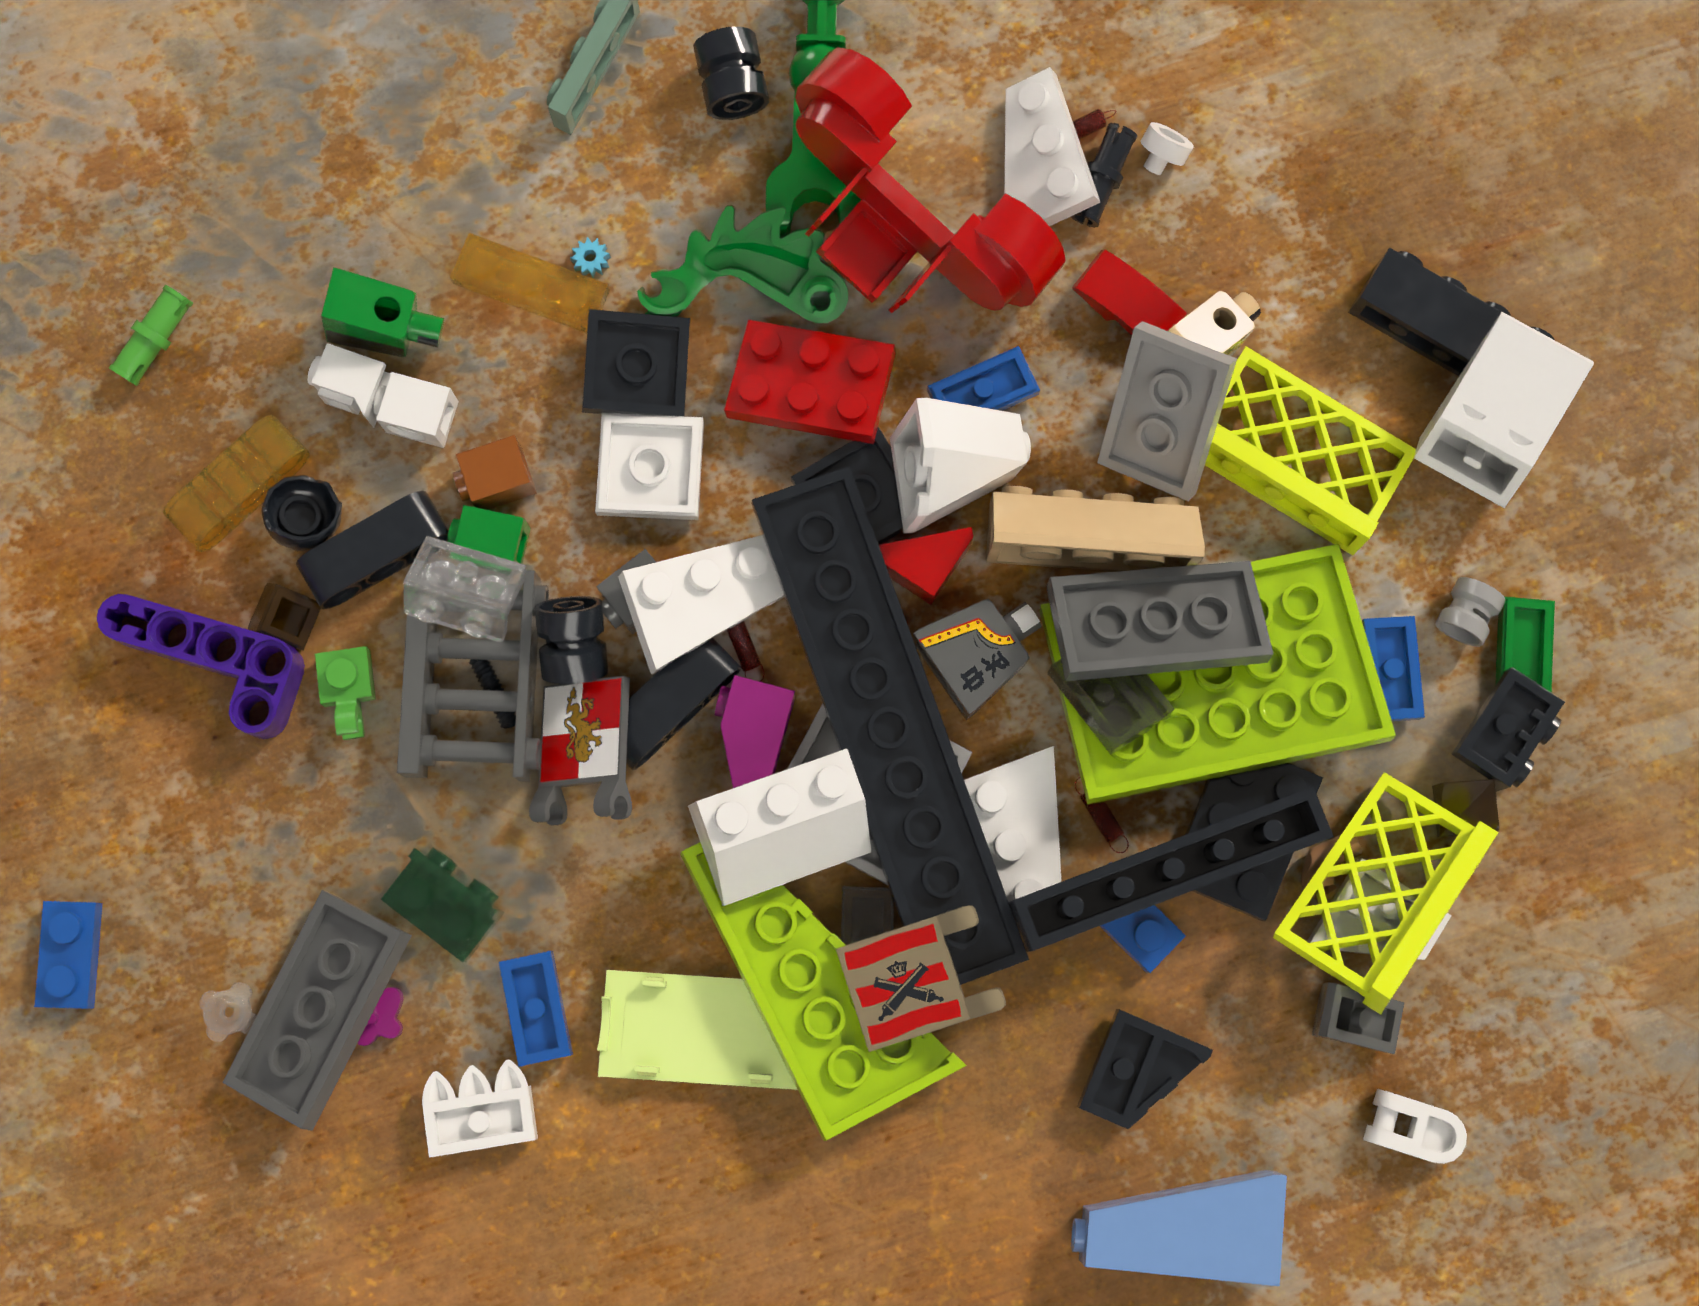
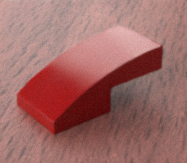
(1126, 295)

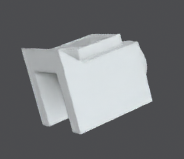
(348, 380)

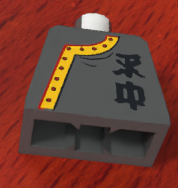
(976, 651)

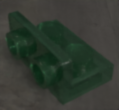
(443, 904)

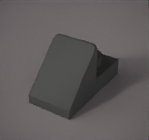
(1346, 1019)

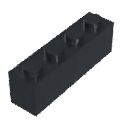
(1426, 310)

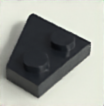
(1137, 1069)

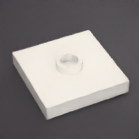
(649, 466)

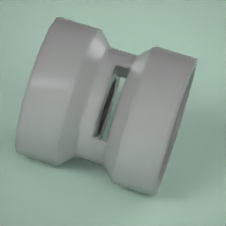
(1470, 611)

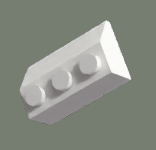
(783, 826)

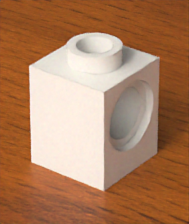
(415, 409)

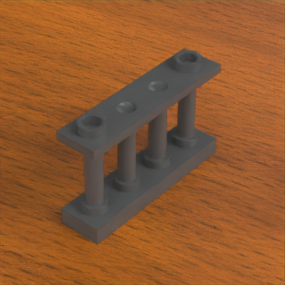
(423, 697)

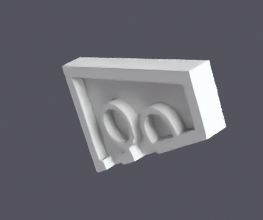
(1043, 151)
(1020, 821)

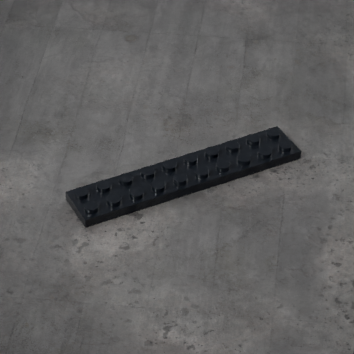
(886, 717)

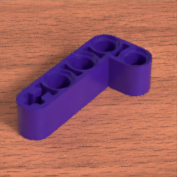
(200, 651)

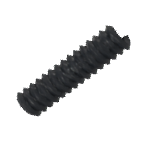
(489, 682)

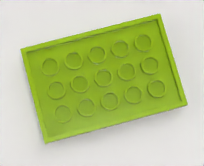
(1303, 704)

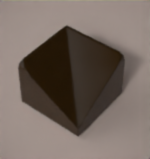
(1469, 801)

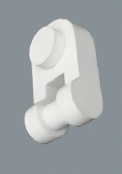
(1432, 1134)

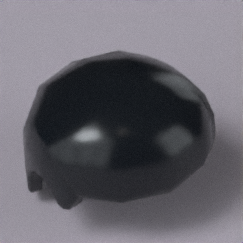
(301, 512)

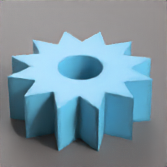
(592, 266)

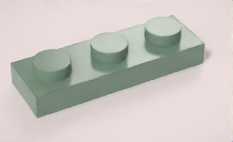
(590, 62)

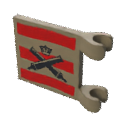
(908, 982)

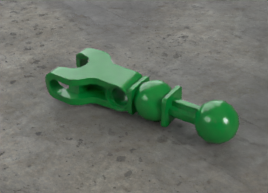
(802, 175)

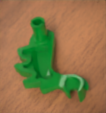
(758, 255)

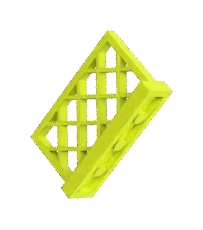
(1288, 487)
(1424, 915)

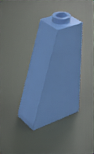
(1195, 1231)

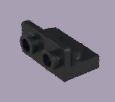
(1509, 729)

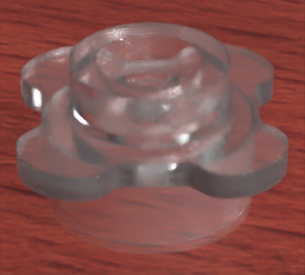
(214, 1007)

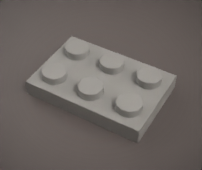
(1166, 410)

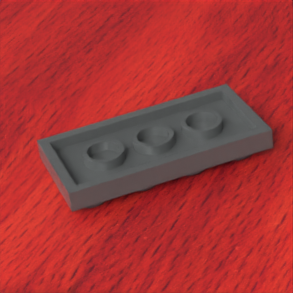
(1158, 620)
(316, 1010)

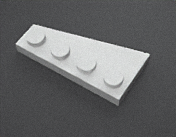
(698, 596)

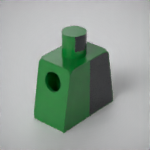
(356, 313)

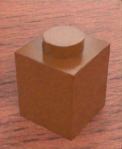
(494, 474)

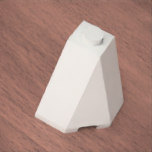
(953, 456)

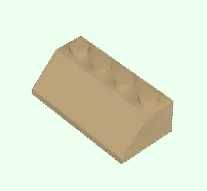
(1092, 532)

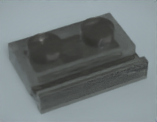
(1115, 706)

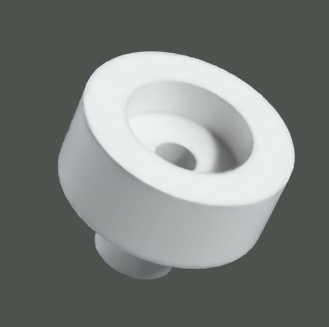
(1165, 147)

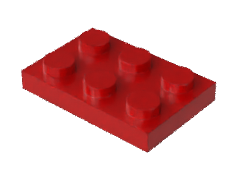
(810, 381)

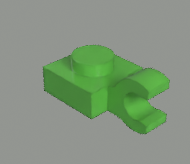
(345, 682)

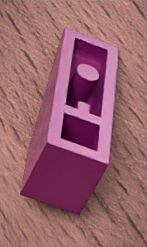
(753, 727)

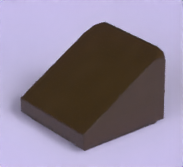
(285, 615)

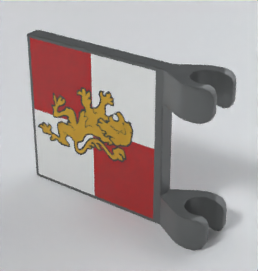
(583, 745)

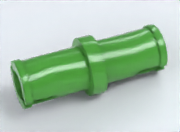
(151, 335)

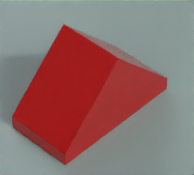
(926, 561)

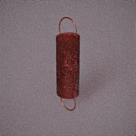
(1090, 123)
(744, 647)
(1104, 820)

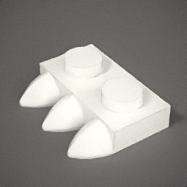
(478, 1115)

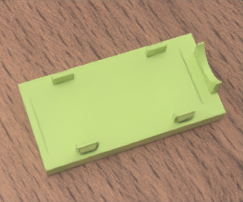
(686, 1032)

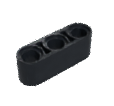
(371, 550)
(675, 698)

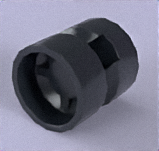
(729, 64)
(572, 645)

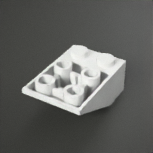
(1502, 409)

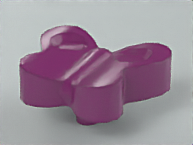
(384, 1018)

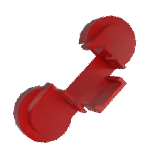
(846, 124)

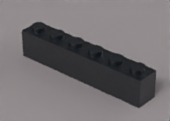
(1170, 869)

